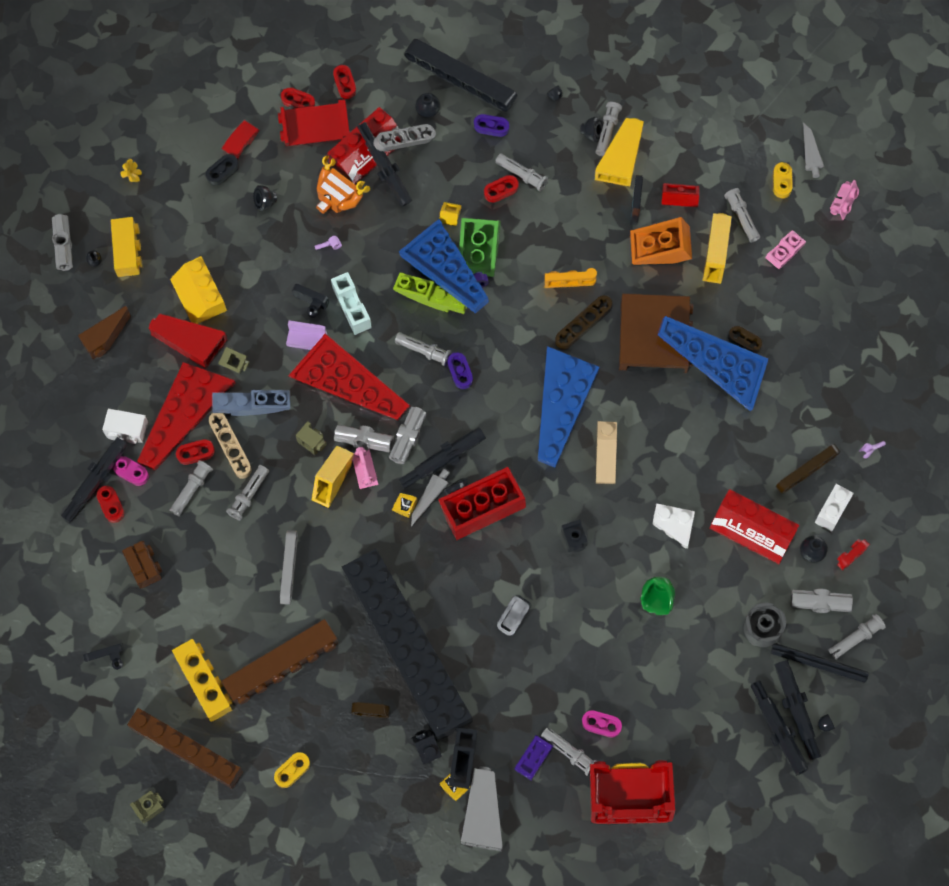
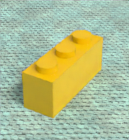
(126, 246)

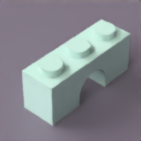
(350, 303)

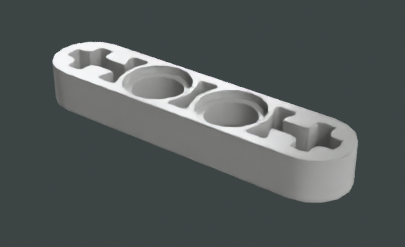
(403, 134)
(288, 567)

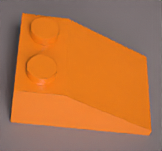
(661, 243)

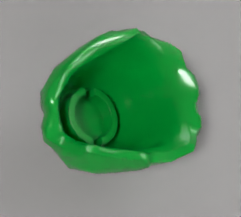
(658, 596)

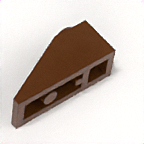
(103, 334)

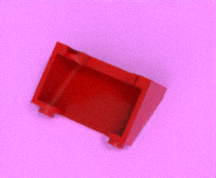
(632, 794)

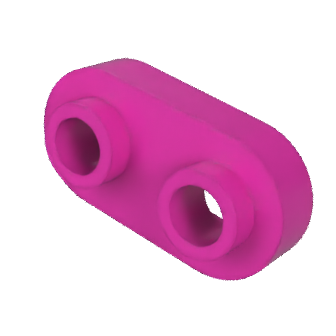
(129, 470)
(602, 723)

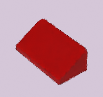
(680, 195)

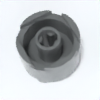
(771, 616)

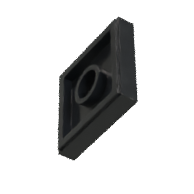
(636, 199)

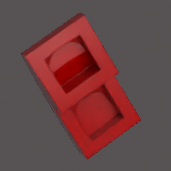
(238, 140)

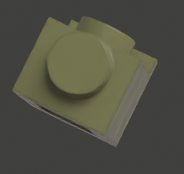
(227, 360)
(311, 439)
(147, 814)

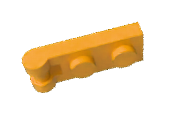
(570, 278)

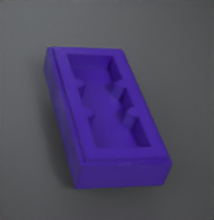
(533, 757)

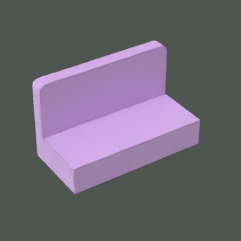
(304, 334)

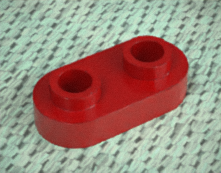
(344, 83)
(299, 98)
(500, 189)
(195, 451)
(109, 503)
(858, 548)

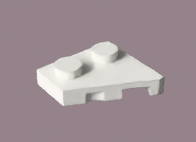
(675, 522)

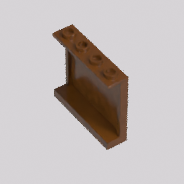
(639, 329)

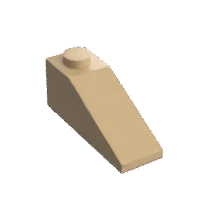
(606, 452)

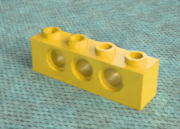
(213, 708)

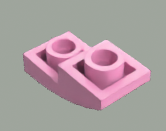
(785, 249)

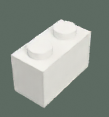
(125, 426)
(834, 507)

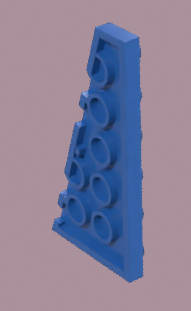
(442, 262)
(726, 364)
(564, 394)

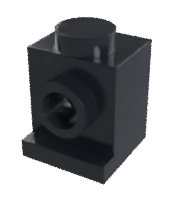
(574, 544)

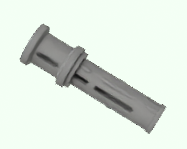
(609, 120)
(528, 175)
(739, 208)
(431, 351)
(195, 480)
(244, 501)
(863, 632)
(576, 756)

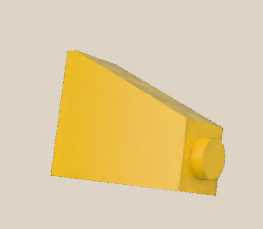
(331, 476)

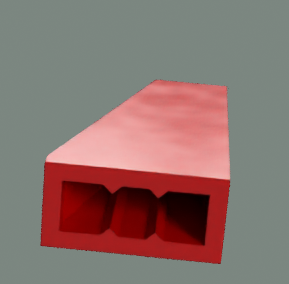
(188, 338)

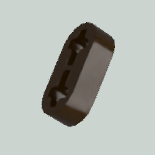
(745, 339)
(370, 710)

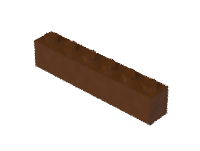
(279, 662)
(185, 748)

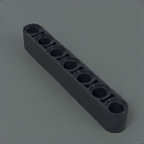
(460, 75)

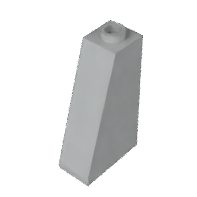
(482, 814)

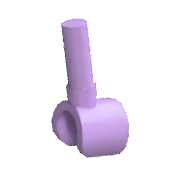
(333, 241)
(869, 449)

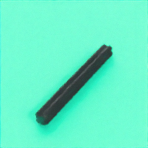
(819, 662)

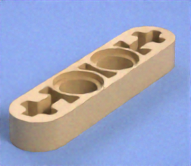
(229, 445)

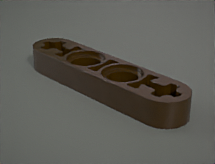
(583, 322)
(808, 469)

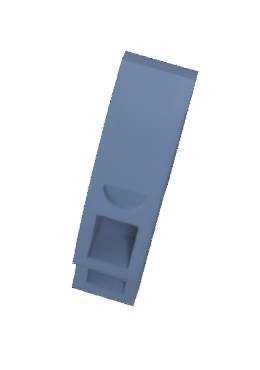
(251, 403)

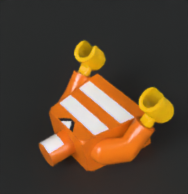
(336, 190)

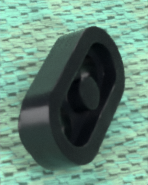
(219, 169)

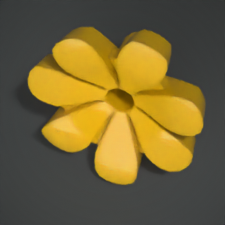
(130, 171)

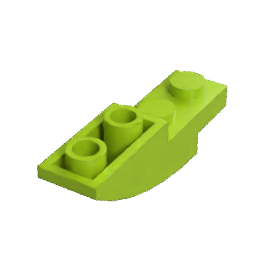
(427, 293)

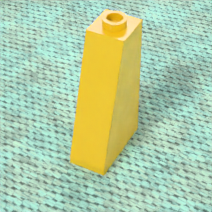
(620, 158)
(717, 248)

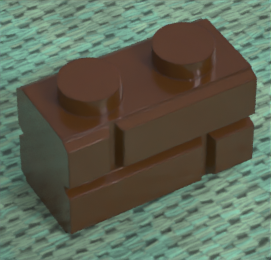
(142, 565)

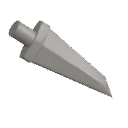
(812, 156)
(433, 489)

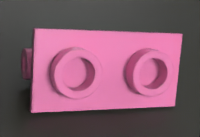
(848, 193)
(364, 468)

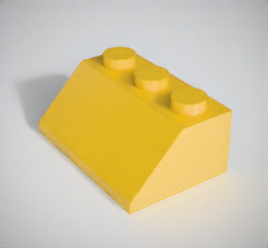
(198, 291)

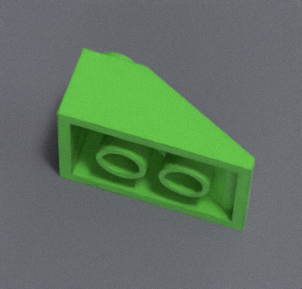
(480, 244)

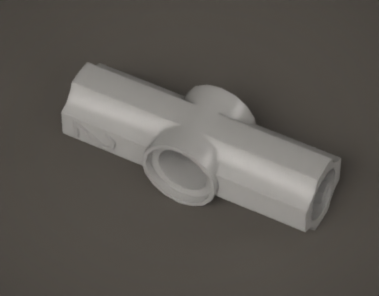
(63, 251)
(407, 435)
(364, 437)
(821, 600)

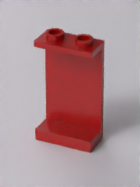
(314, 124)

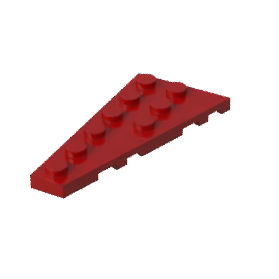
(340, 374)
(182, 411)

